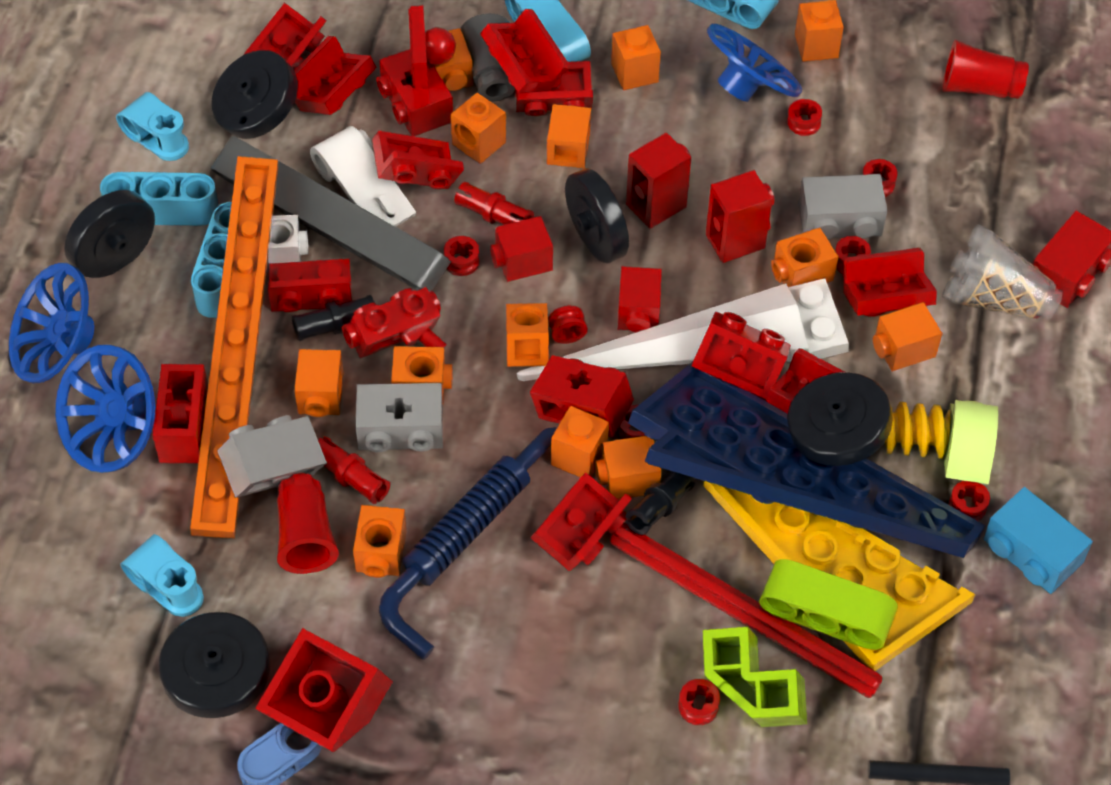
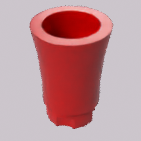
(984, 72)
(304, 526)

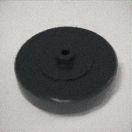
(254, 94)
(596, 215)
(109, 233)
(840, 418)
(214, 665)

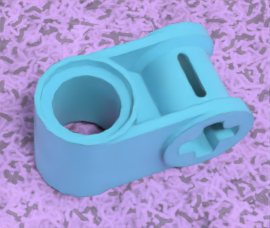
(154, 127)
(164, 576)

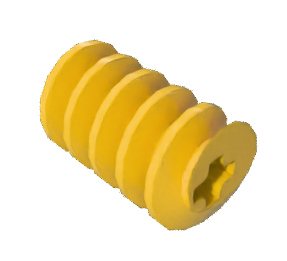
(919, 429)

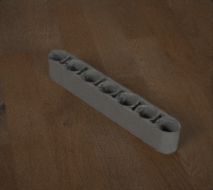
(343, 221)

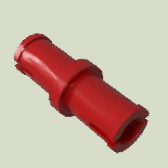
(491, 206)
(352, 471)

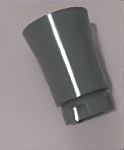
(486, 71)

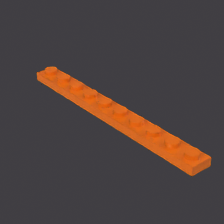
(234, 341)

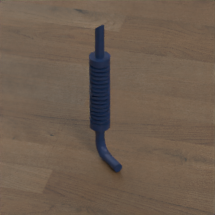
(455, 533)

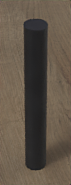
(938, 773)

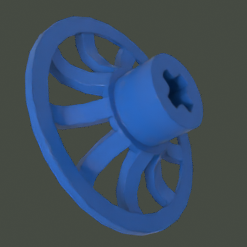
(740, 76)
(63, 330)
(114, 408)

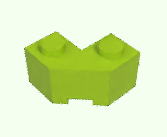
(766, 696)

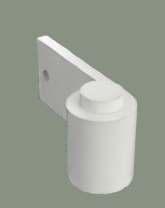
(352, 163)

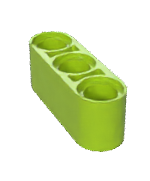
(828, 604)

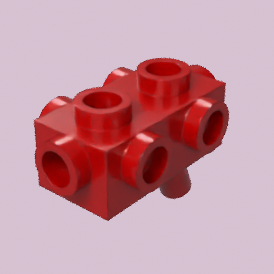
(404, 319)

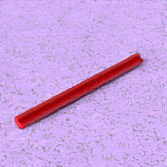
(748, 611)

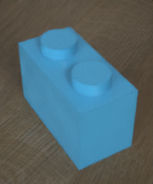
(1037, 540)

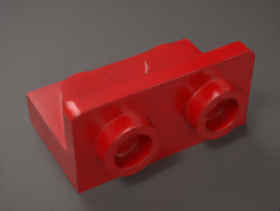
(309, 284)
(742, 354)

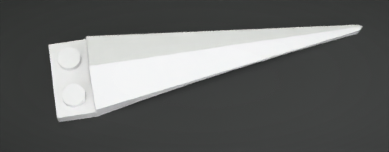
(799, 313)

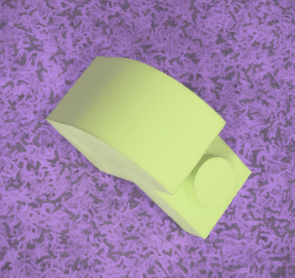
(971, 441)

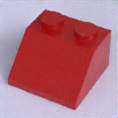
(323, 692)

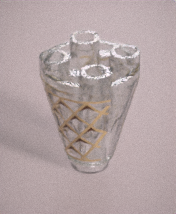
(1000, 279)

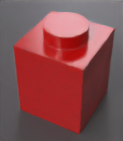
(522, 249)
(639, 298)

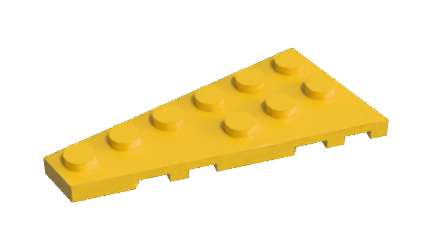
(855, 556)

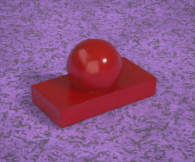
(433, 46)

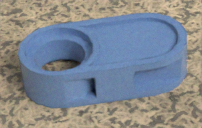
(272, 760)

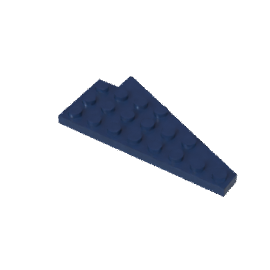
(746, 445)

